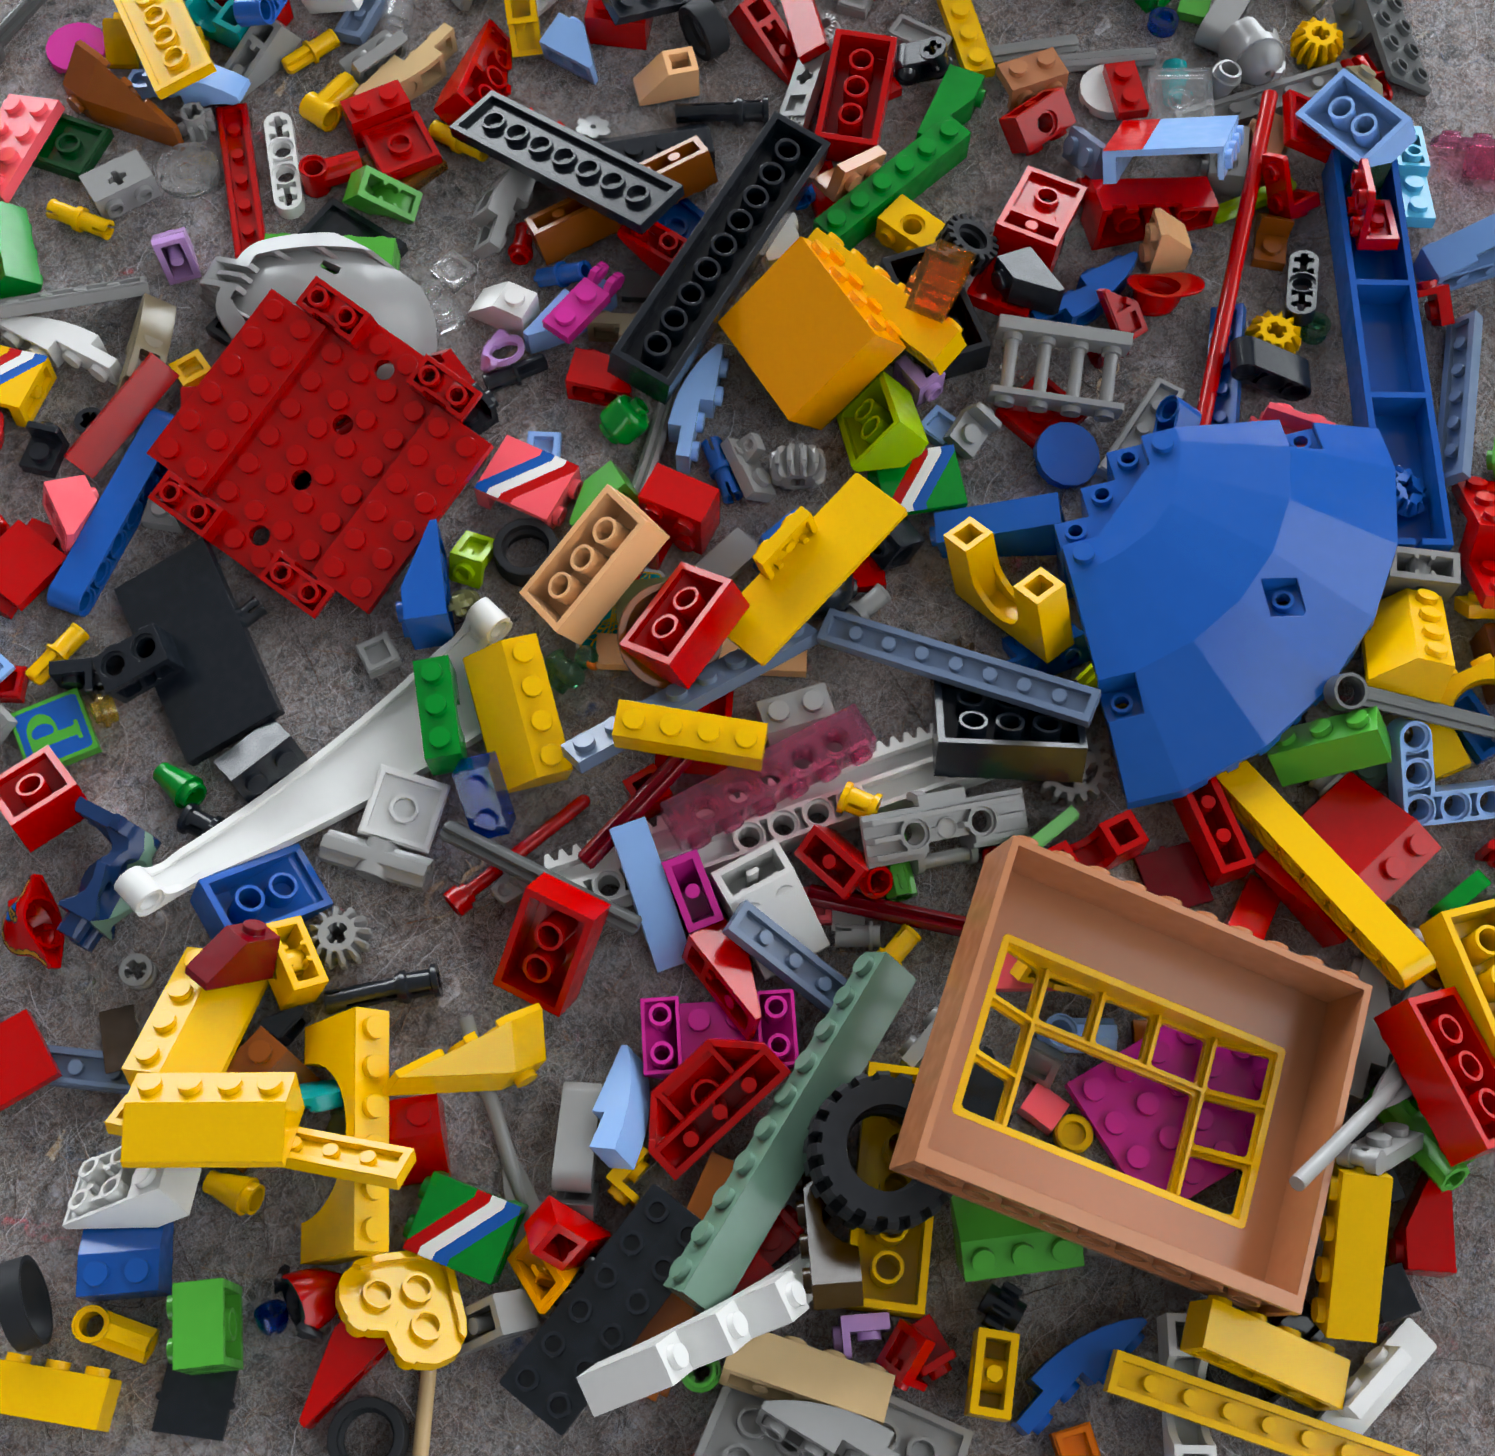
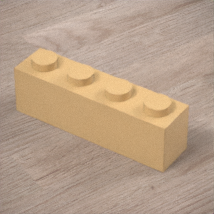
(792, 1370)

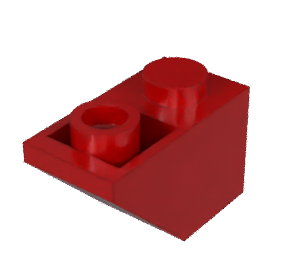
(563, 1235)

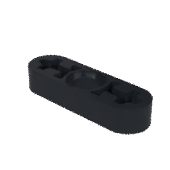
(1309, 279)

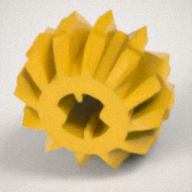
(1316, 43)
(1276, 331)

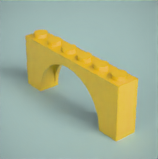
(355, 1214)

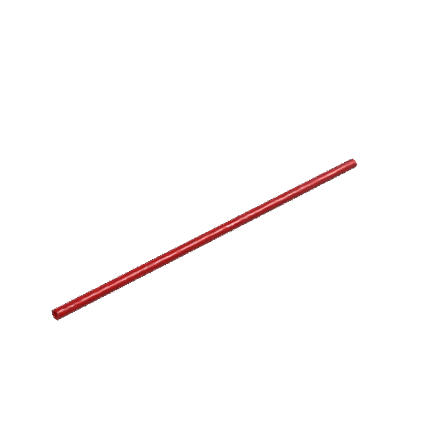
(1236, 257)

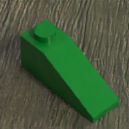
(957, 96)

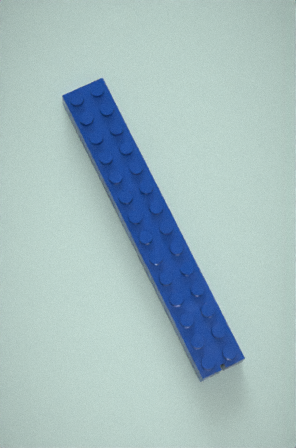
(1388, 351)

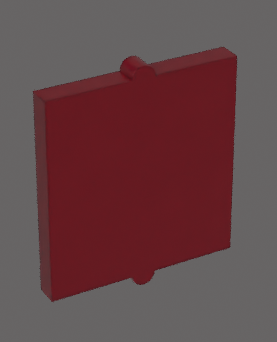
(1174, 874)

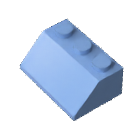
(1358, 120)

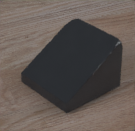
(286, 1024)

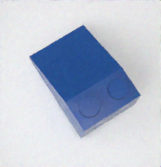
(427, 594)
(262, 890)
(125, 1263)

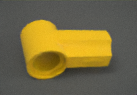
(324, 108)
(118, 1335)

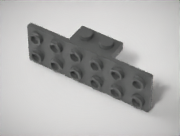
(1387, 26)

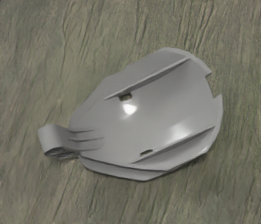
(291, 264)

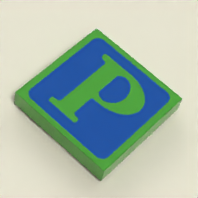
(61, 724)

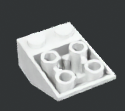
(774, 888)
(129, 1196)

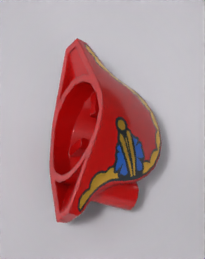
(32, 924)

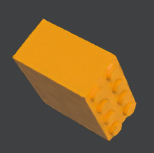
(812, 333)

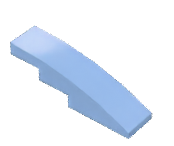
(650, 893)

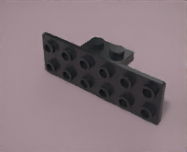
(603, 1309)

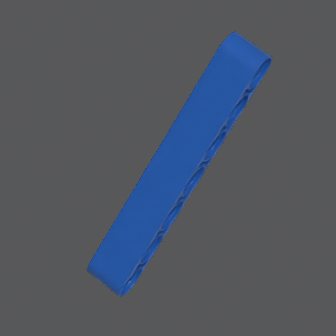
(110, 523)

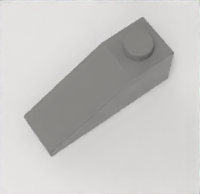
(261, 52)

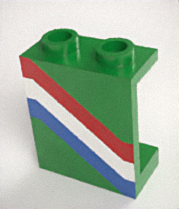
(925, 483)
(463, 1227)

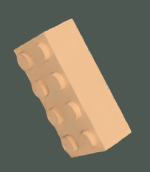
(593, 565)

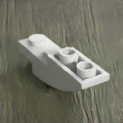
(61, 343)

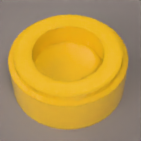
(1073, 1133)

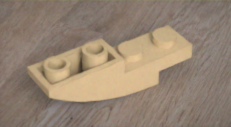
(421, 68)

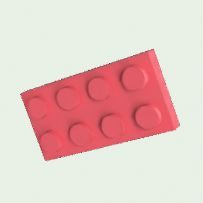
(23, 132)

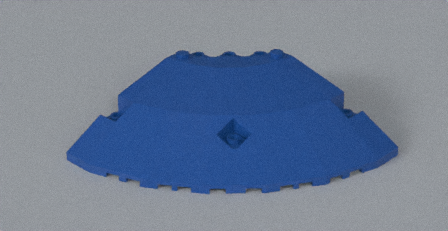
(1185, 581)

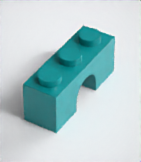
(217, 21)

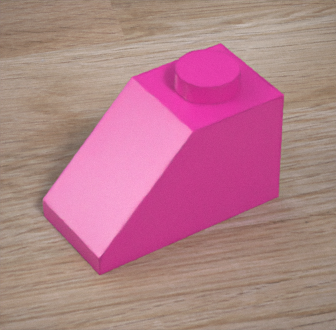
(692, 891)

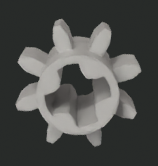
(195, 121)

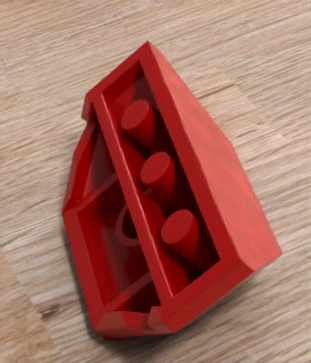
(708, 1099)

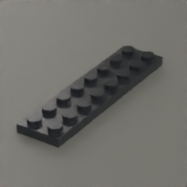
(567, 162)

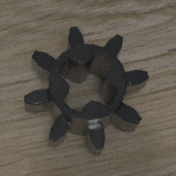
(1002, 1306)

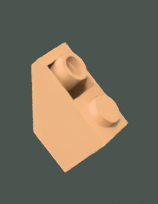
(668, 77)
(1165, 244)

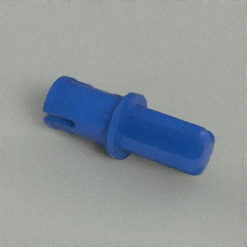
(562, 274)

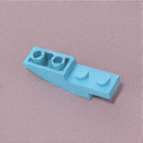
(1413, 173)

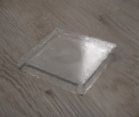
(1180, 92)

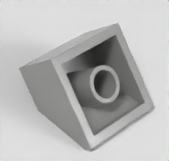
(794, 712)

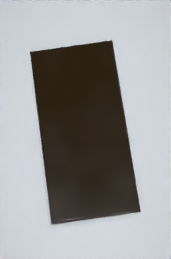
(117, 1036)

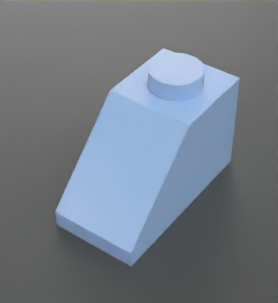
(569, 47)

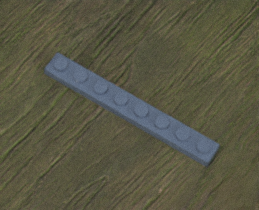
(960, 667)
(714, 681)

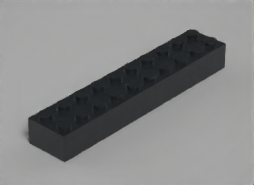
(718, 258)

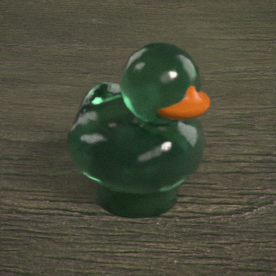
(567, 674)

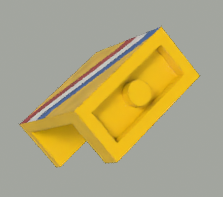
(24, 383)

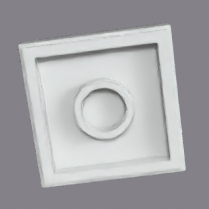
(404, 809)

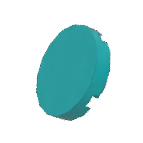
(321, 1095)

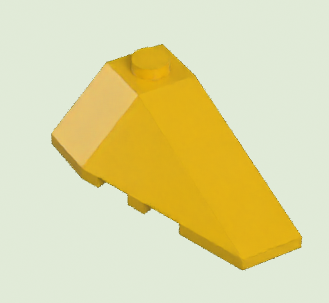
(484, 1063)

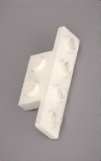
(1382, 1377)

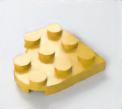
(406, 1303)

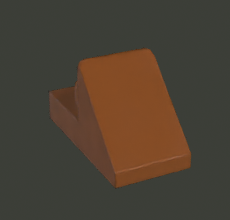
(1270, 241)

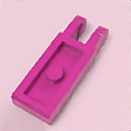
(583, 303)

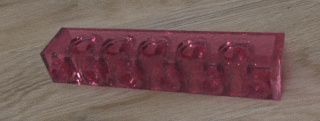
(843, 727)

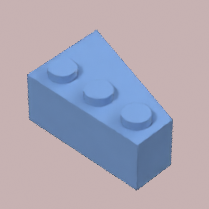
(1460, 257)

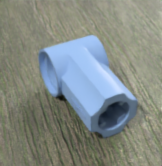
(1106, 1035)

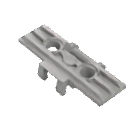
(941, 817)

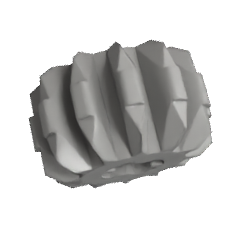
(797, 466)
(351, 927)

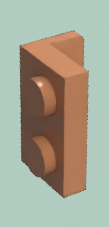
(1031, 75)
(849, 173)

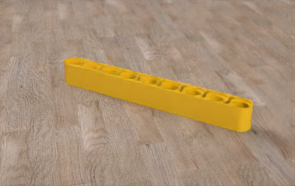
(1326, 877)

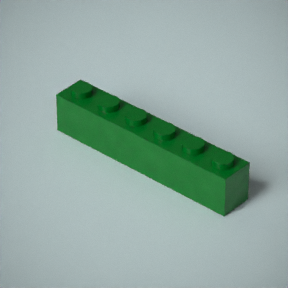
(906, 174)

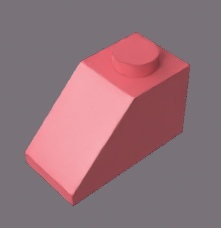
(68, 507)

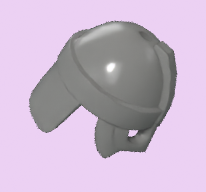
(1254, 50)

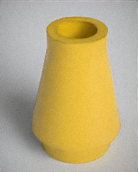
(236, 1192)

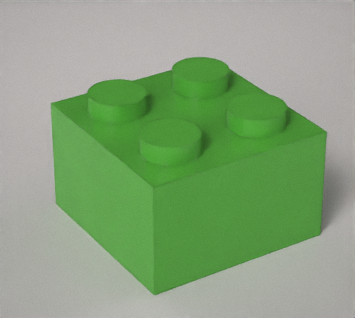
(205, 1326)

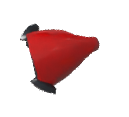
(308, 1298)

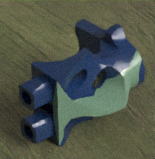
(97, 904)

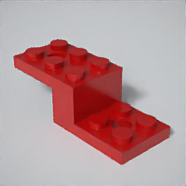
(1028, 223)
(1477, 546)

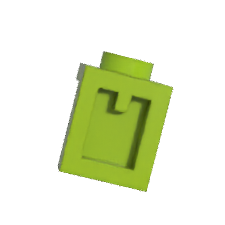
(470, 559)

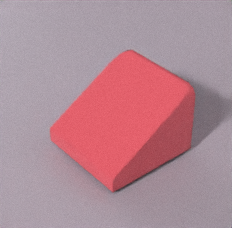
(1043, 1108)

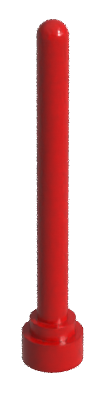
(463, 896)

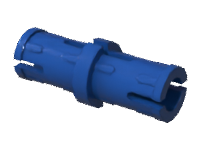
(721, 470)

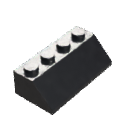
(647, 144)

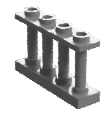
(1078, 341)

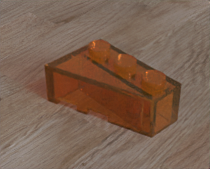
(938, 279)

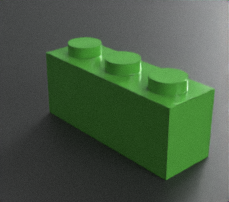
(1331, 746)

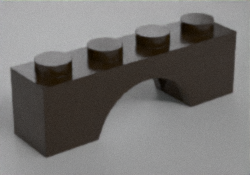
(834, 1265)

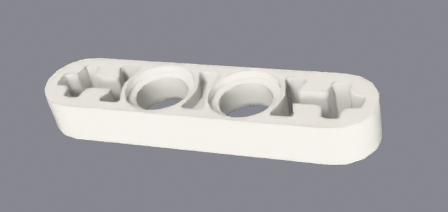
(283, 165)

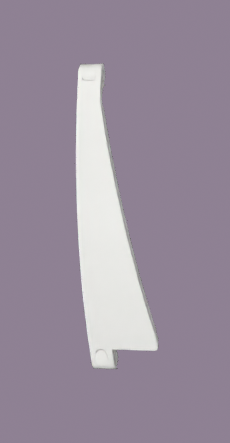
(326, 785)

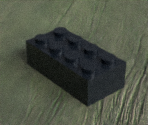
(978, 347)

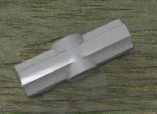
(376, 860)

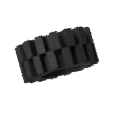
(972, 237)

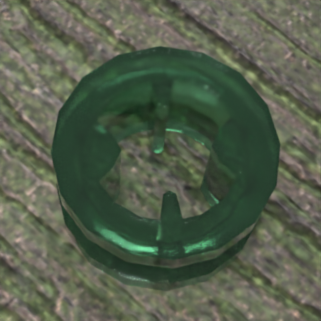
(1310, 335)

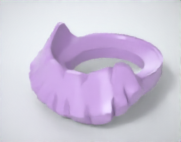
(498, 340)

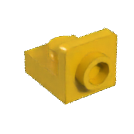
(619, 1178)

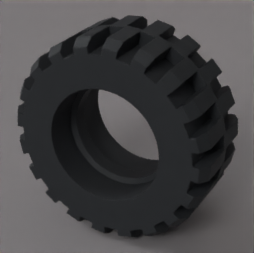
(833, 1175)

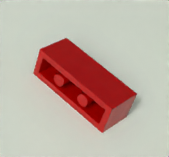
(1215, 834)

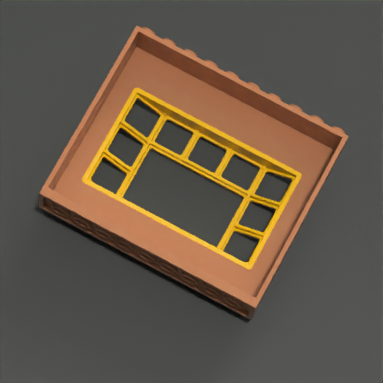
(1176, 973)

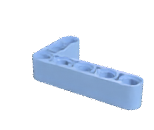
(1422, 785)

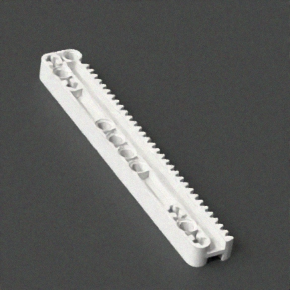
(890, 772)

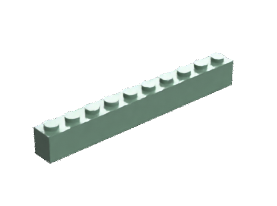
(774, 1158)

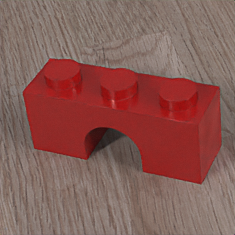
(1109, 843)

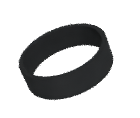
(24, 1304)

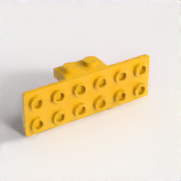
(809, 562)

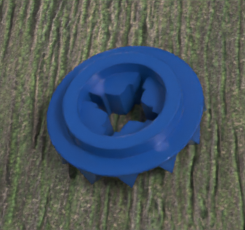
(1407, 484)

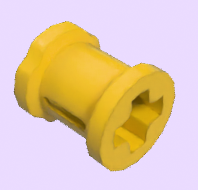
(858, 801)

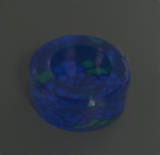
(1163, 22)

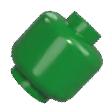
(624, 419)

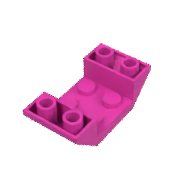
(676, 1030)

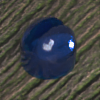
(272, 1317)

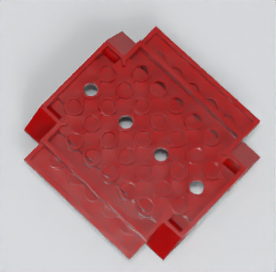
(274, 414)

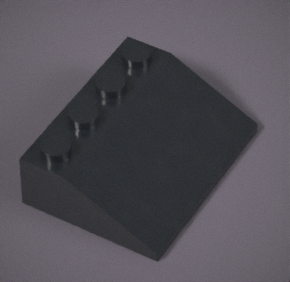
(1001, 740)

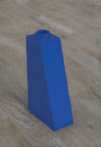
(1018, 525)

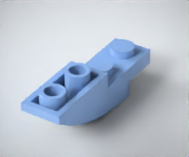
(217, 88)
(695, 403)

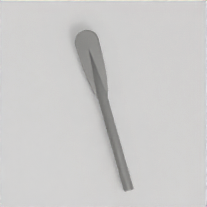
(1389, 1091)
(515, 1179)

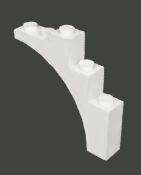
(698, 1341)

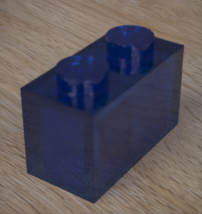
(484, 795)

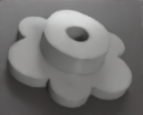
(593, 127)

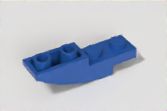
(1083, 304)
(1083, 1358)

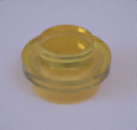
(104, 710)

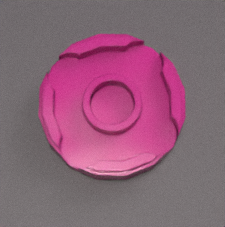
(62, 42)

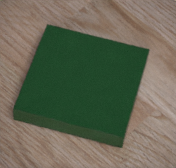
(73, 147)

